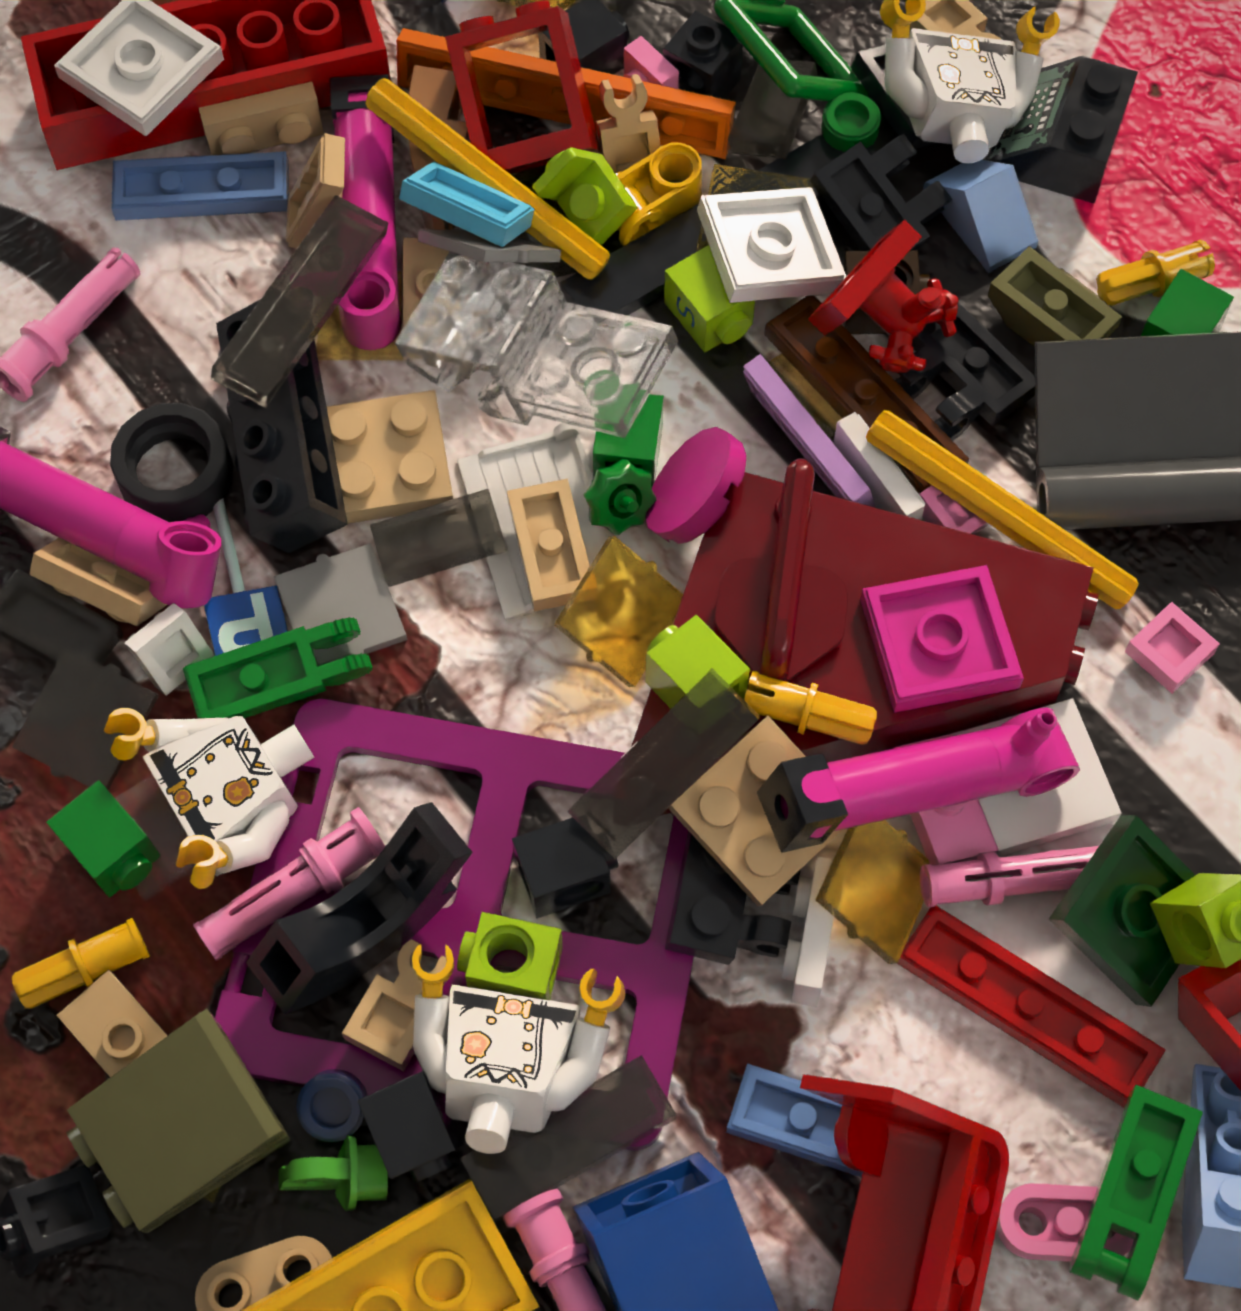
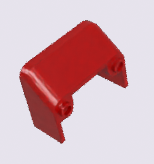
(922, 1200)

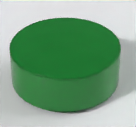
(850, 120)

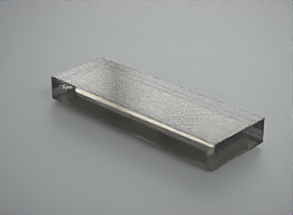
(663, 763)
(590, 1130)

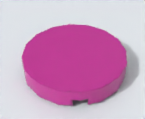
(694, 484)

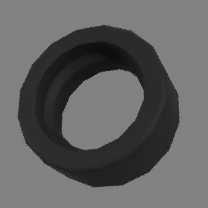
(161, 424)

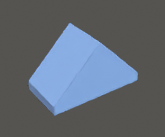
(988, 211)

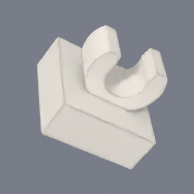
(167, 647)

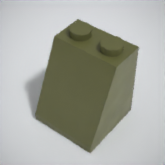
(175, 1124)

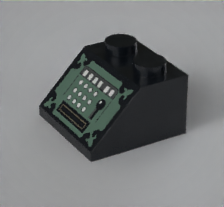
(1069, 127)

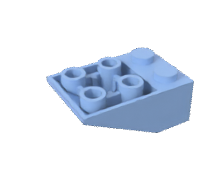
(1213, 1182)

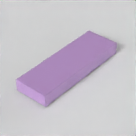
(805, 433)

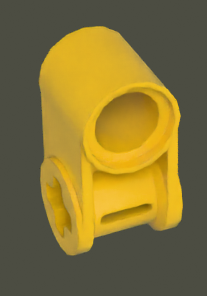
(653, 193)

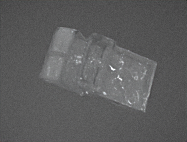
(538, 347)

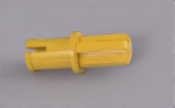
(1153, 273)
(810, 709)
(79, 964)

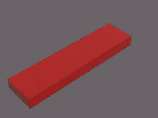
(1030, 1006)

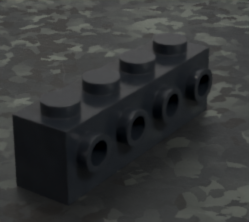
(286, 454)

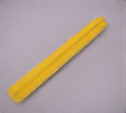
(458, 154)
(996, 505)

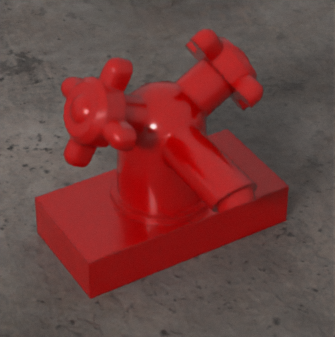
(889, 302)

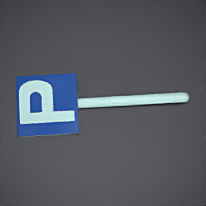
(243, 615)

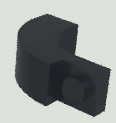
(367, 920)

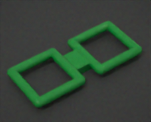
(741, 20)

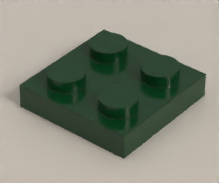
(1111, 911)

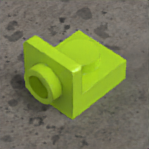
(586, 192)

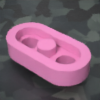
(1063, 1218)

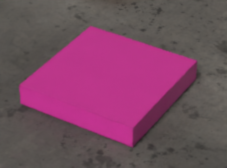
(941, 638)

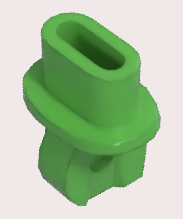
(354, 1174)

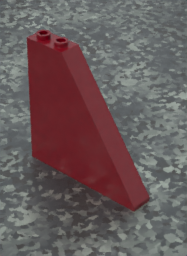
(871, 547)

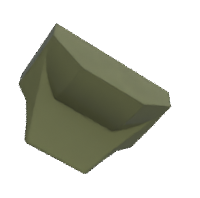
(1049, 303)

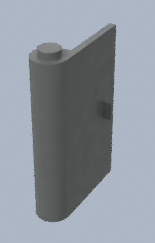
(1139, 430)

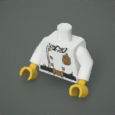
(961, 85)
(217, 783)
(506, 1054)

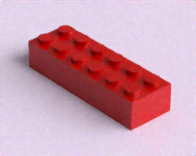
(263, 50)

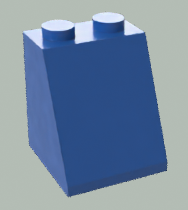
(675, 1243)

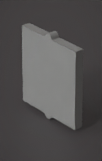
(477, 248)
(343, 588)

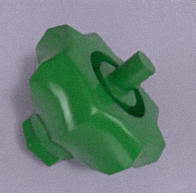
(619, 497)

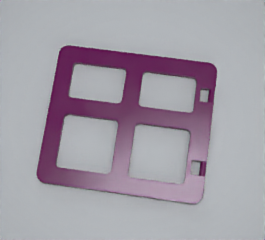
(508, 769)

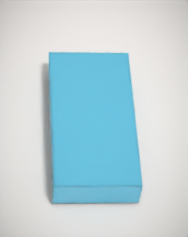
(467, 203)

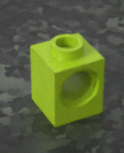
(1202, 920)
(497, 933)

